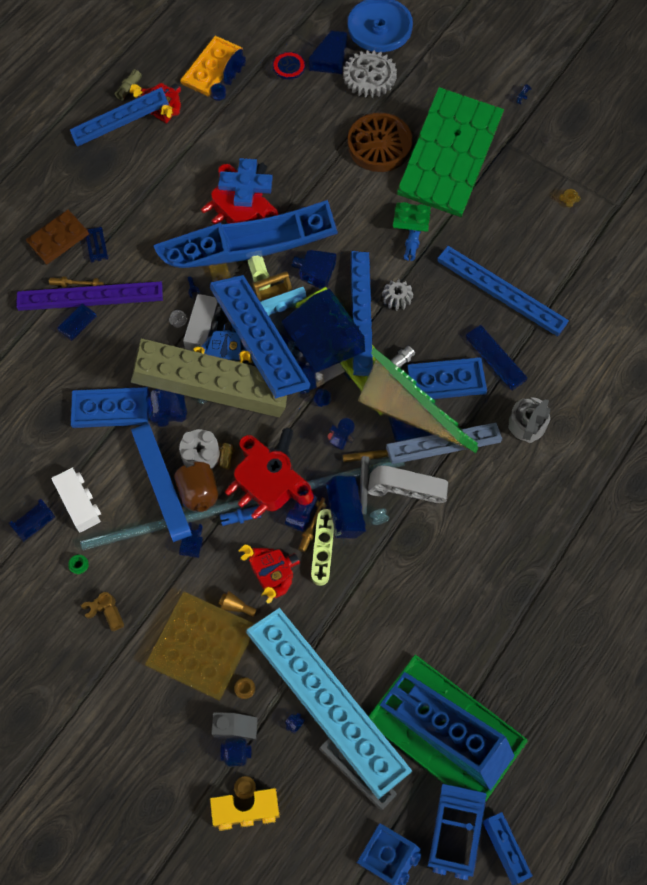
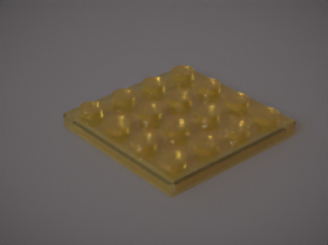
(200, 646)

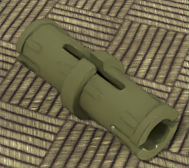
(133, 78)

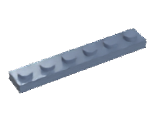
(434, 445)

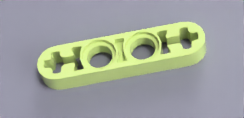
(322, 547)

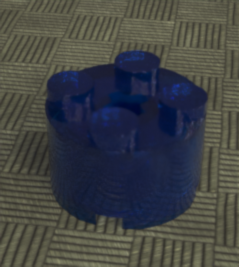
(166, 407)

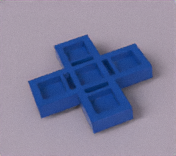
(245, 182)

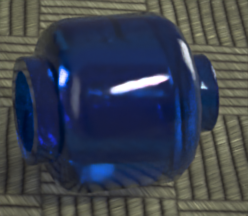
(235, 751)

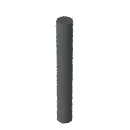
(364, 483)

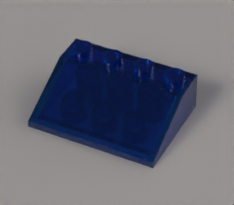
(324, 331)

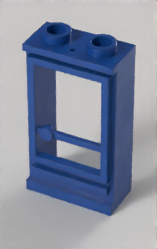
(463, 800)

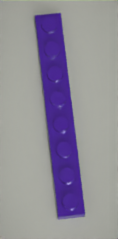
(89, 296)

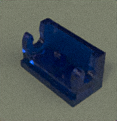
(32, 521)

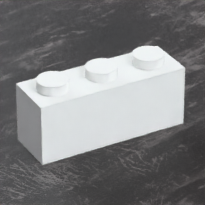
(76, 499)

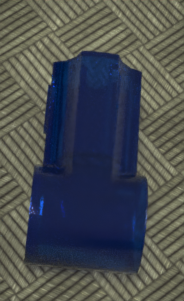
(300, 515)

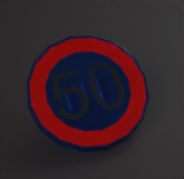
(289, 65)

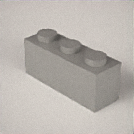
(202, 321)

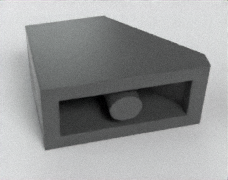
(234, 726)

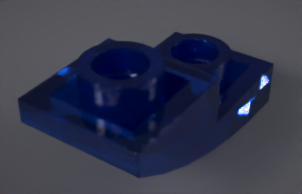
(234, 66)

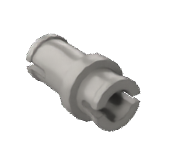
(403, 356)

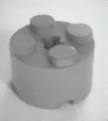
(520, 417)
(198, 441)

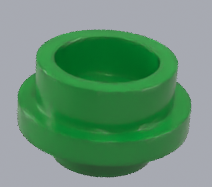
(76, 559)

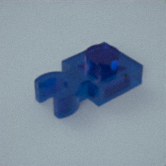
(192, 545)

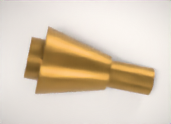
(233, 603)

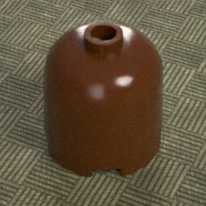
(196, 486)

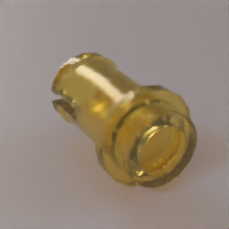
(226, 455)

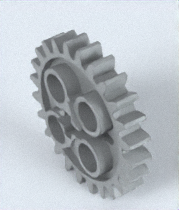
(369, 73)

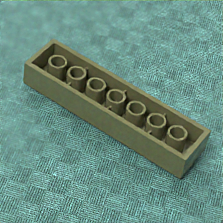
(204, 378)

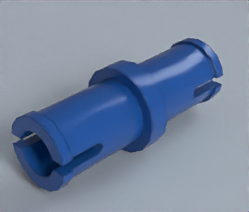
(411, 244)
(237, 516)

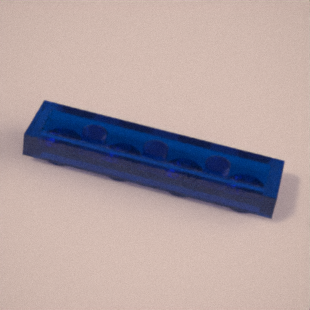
(496, 357)

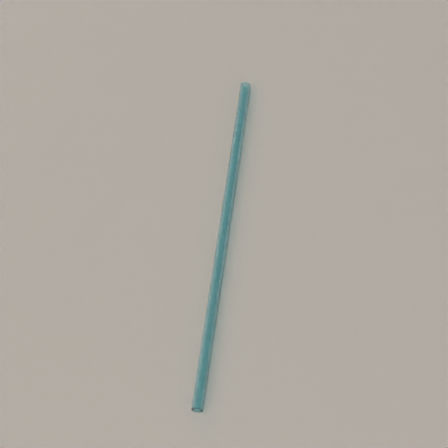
(214, 510)

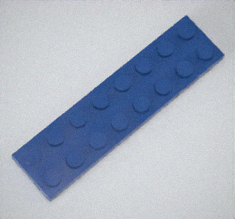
(259, 336)

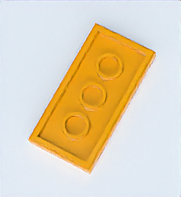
(209, 66)

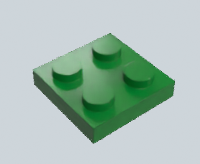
(412, 216)

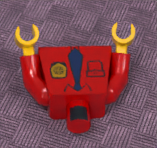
(167, 111)
(271, 569)

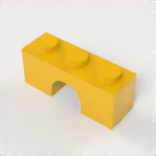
(264, 808)

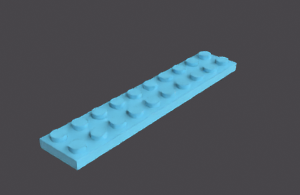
(329, 703)

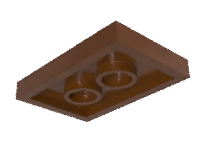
(57, 237)

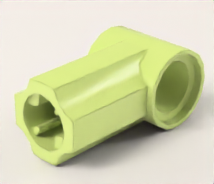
(258, 270)

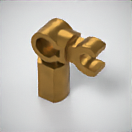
(107, 603)

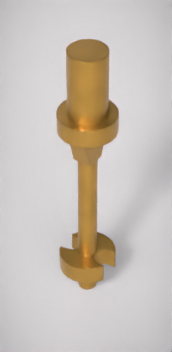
(64, 282)
(308, 534)

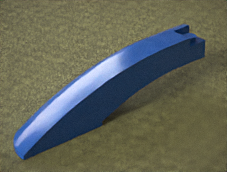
(247, 239)

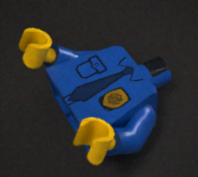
(225, 346)

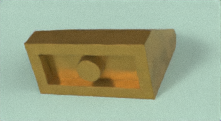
(274, 290)

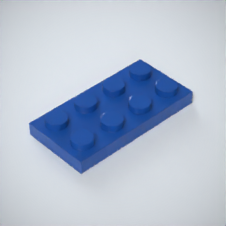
(450, 378)
(109, 407)

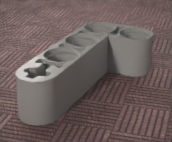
(407, 483)

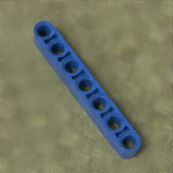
(161, 482)

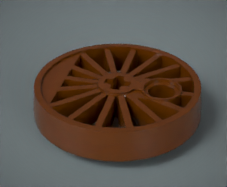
(379, 140)

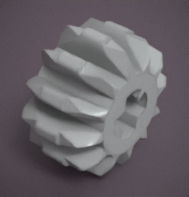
(397, 294)

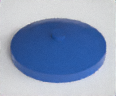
(380, 25)

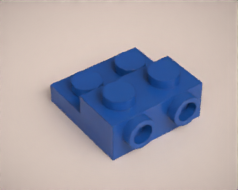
(390, 856)

